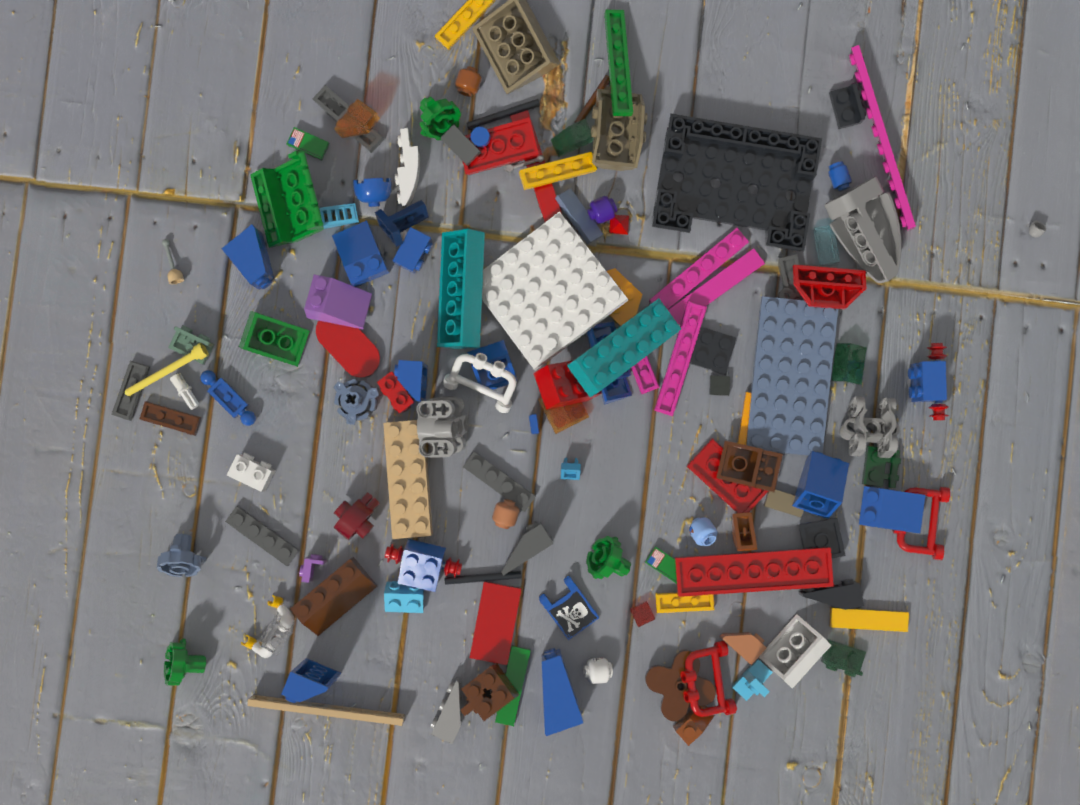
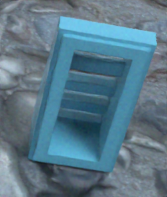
(328, 210)

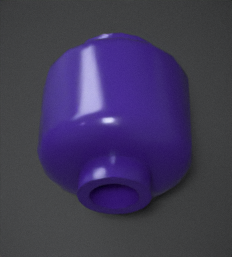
(602, 209)

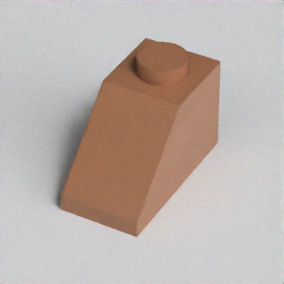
(745, 644)

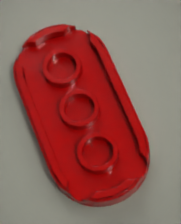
(349, 348)

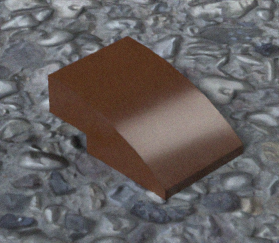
(749, 466)

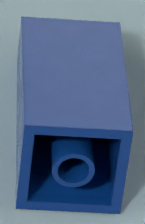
(559, 698)

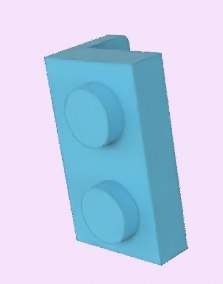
(403, 598)

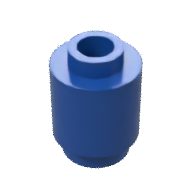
(839, 176)

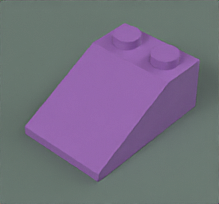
(337, 302)

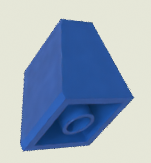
(251, 257)
(821, 484)

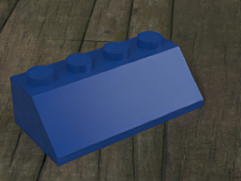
(308, 680)

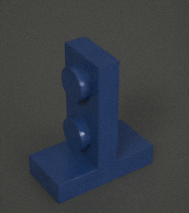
(401, 220)

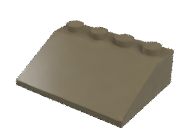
(515, 45)

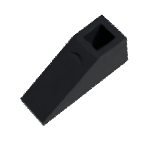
(843, 595)

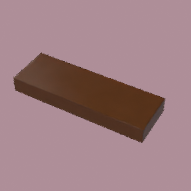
(170, 418)

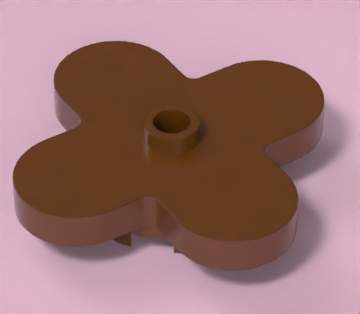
(665, 681)

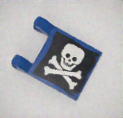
(570, 612)

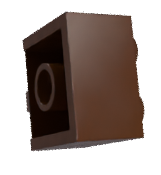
(480, 700)

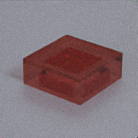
(642, 614)

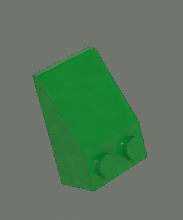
(274, 338)

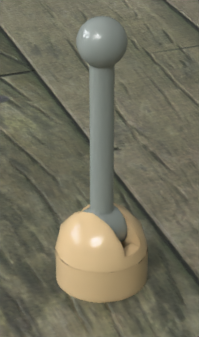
(174, 276)

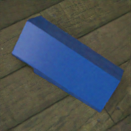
(618, 388)

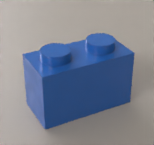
(413, 250)

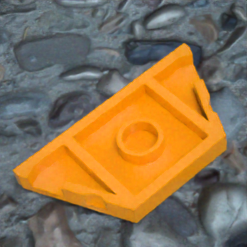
(634, 297)

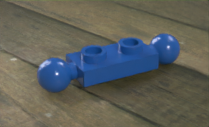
(228, 397)

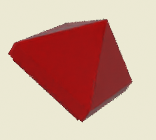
(619, 225)

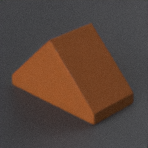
(743, 532)

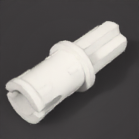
(184, 390)

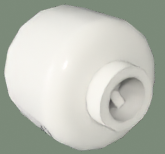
(598, 670)

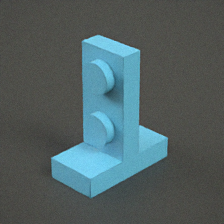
(752, 680)

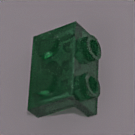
(849, 363)

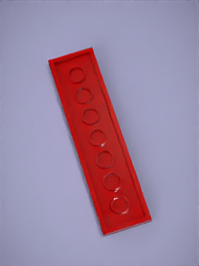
(754, 571)

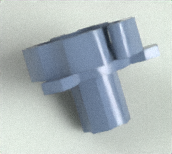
(344, 396)
(180, 558)

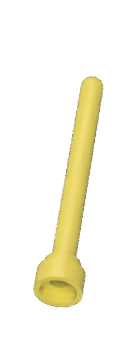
(198, 352)

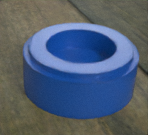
(480, 137)

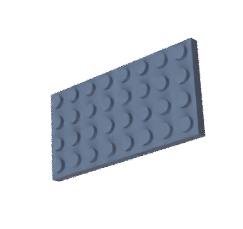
(791, 376)

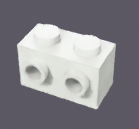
(251, 472)

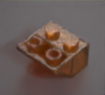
(565, 416)

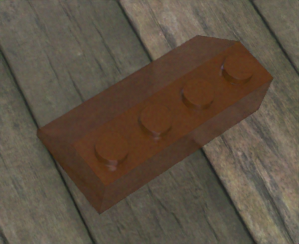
(334, 597)

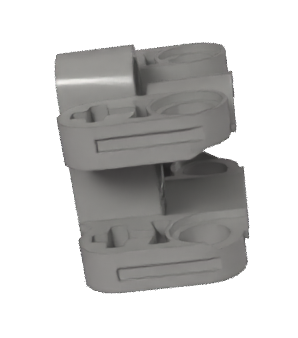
(885, 418)
(442, 426)

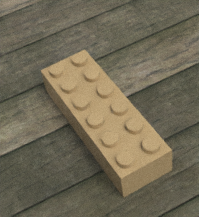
(407, 481)

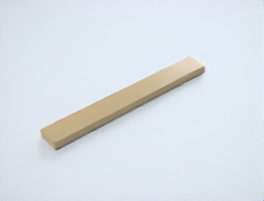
(327, 710)

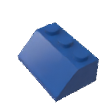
(413, 378)

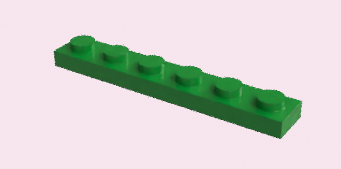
(618, 63)

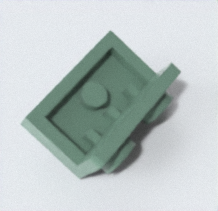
(184, 341)

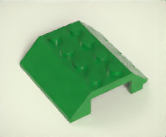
(287, 201)

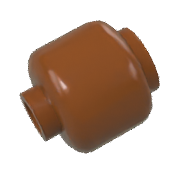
(468, 81)

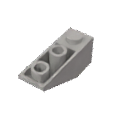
(450, 718)

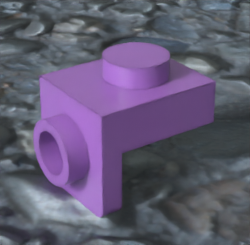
(307, 569)

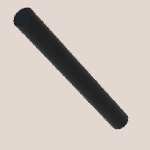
(503, 114)
(483, 577)

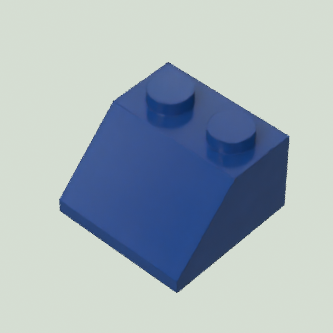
(494, 352)

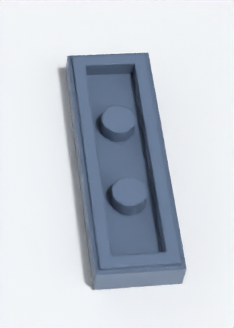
(579, 216)

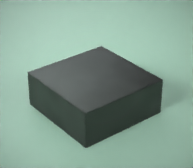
(719, 385)

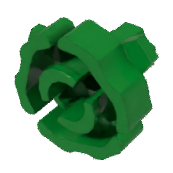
(436, 117)
(607, 559)
(181, 663)

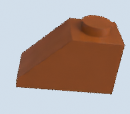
(692, 726)

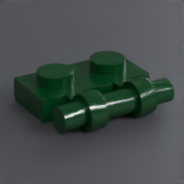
(875, 468)

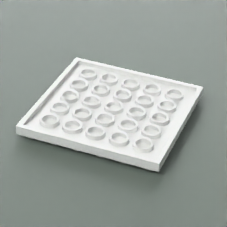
(549, 291)

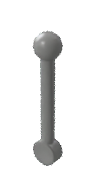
(510, 168)

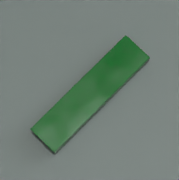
(515, 673)

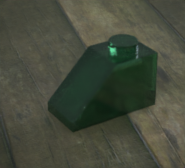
(572, 138)

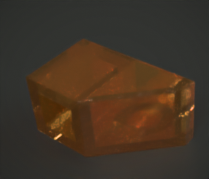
(357, 120)

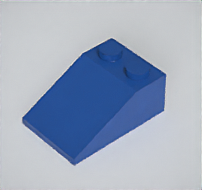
(360, 254)
(892, 509)

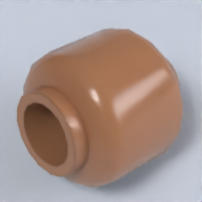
(505, 514)

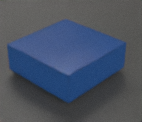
(534, 424)

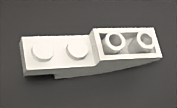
(409, 175)

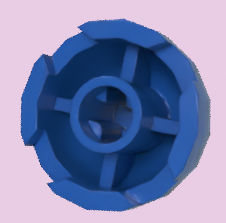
(372, 190)

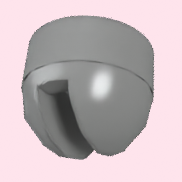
(1037, 229)

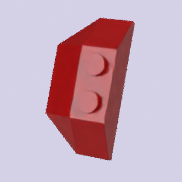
(828, 286)

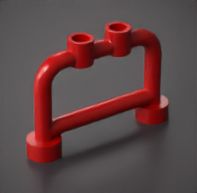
(933, 549)
(689, 676)

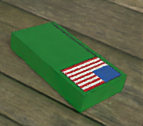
(309, 143)
(662, 563)

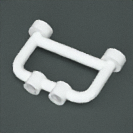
(497, 370)

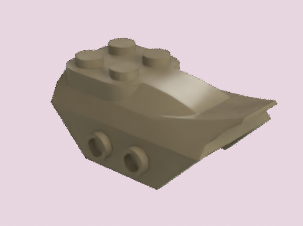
(617, 138)

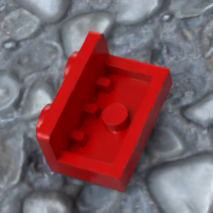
(396, 393)

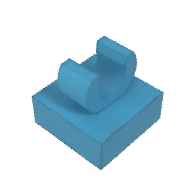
(570, 470)

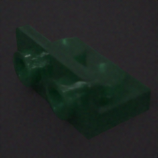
(844, 658)

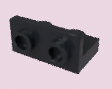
(847, 106)

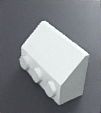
(795, 651)

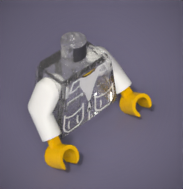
(276, 633)

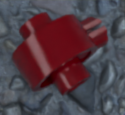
(355, 518)

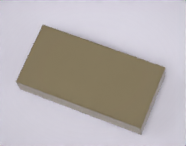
(782, 502)

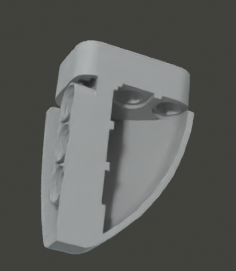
(868, 228)

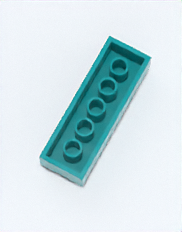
(460, 289)
(624, 348)

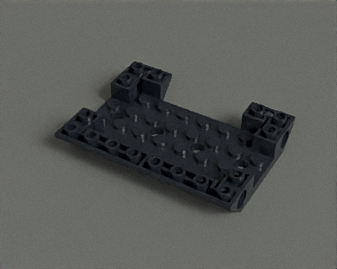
(738, 159)

